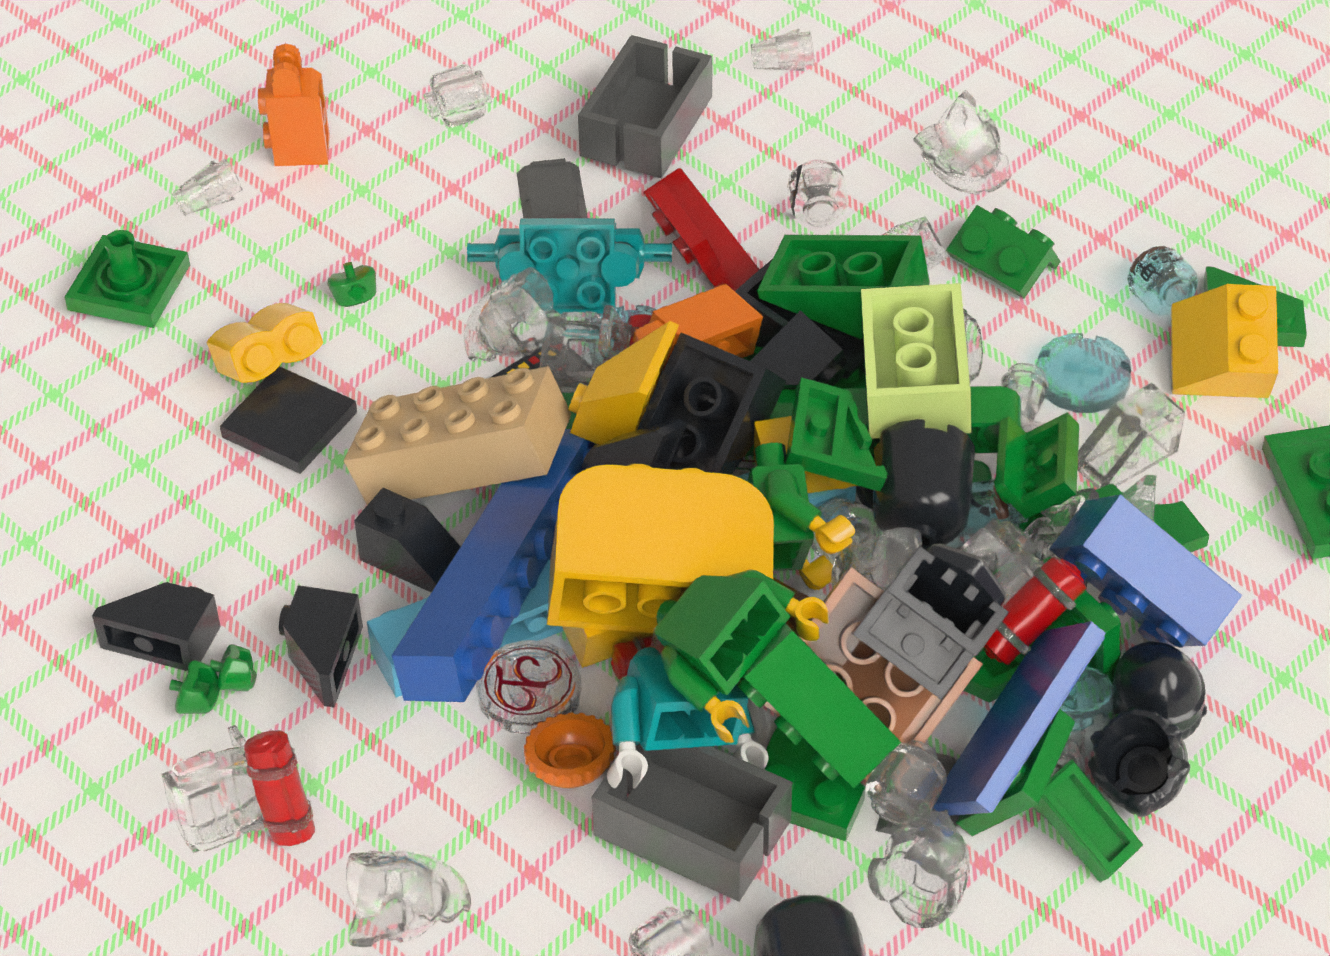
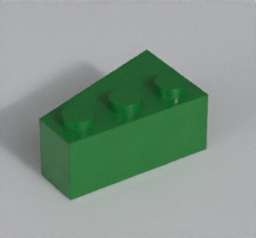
(817, 708)

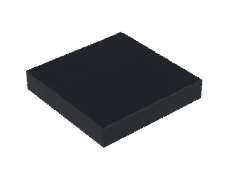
(288, 419)

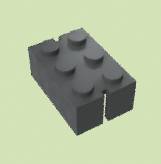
(636, 111)
(697, 815)

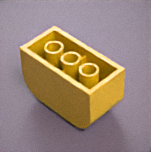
(643, 538)

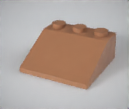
(887, 691)

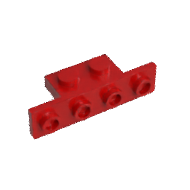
(699, 231)

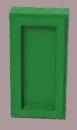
(1087, 821)

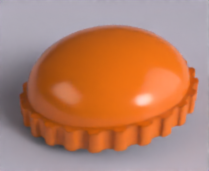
(569, 750)

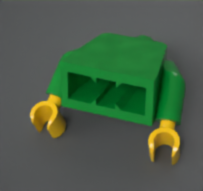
(796, 517)
(721, 631)

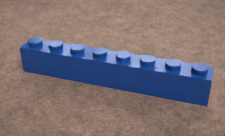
(485, 584)

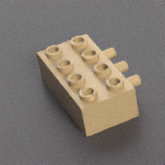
(460, 435)

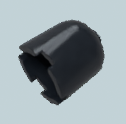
(925, 480)
(808, 928)

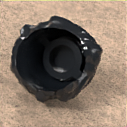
(1160, 681)
(1139, 761)

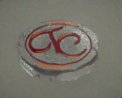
(528, 684)

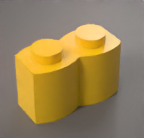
(260, 346)

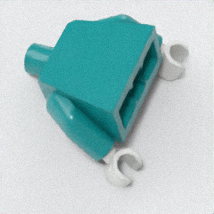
(659, 718)

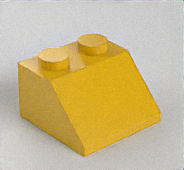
(1225, 342)

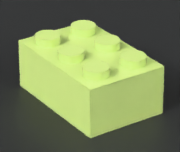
(916, 357)

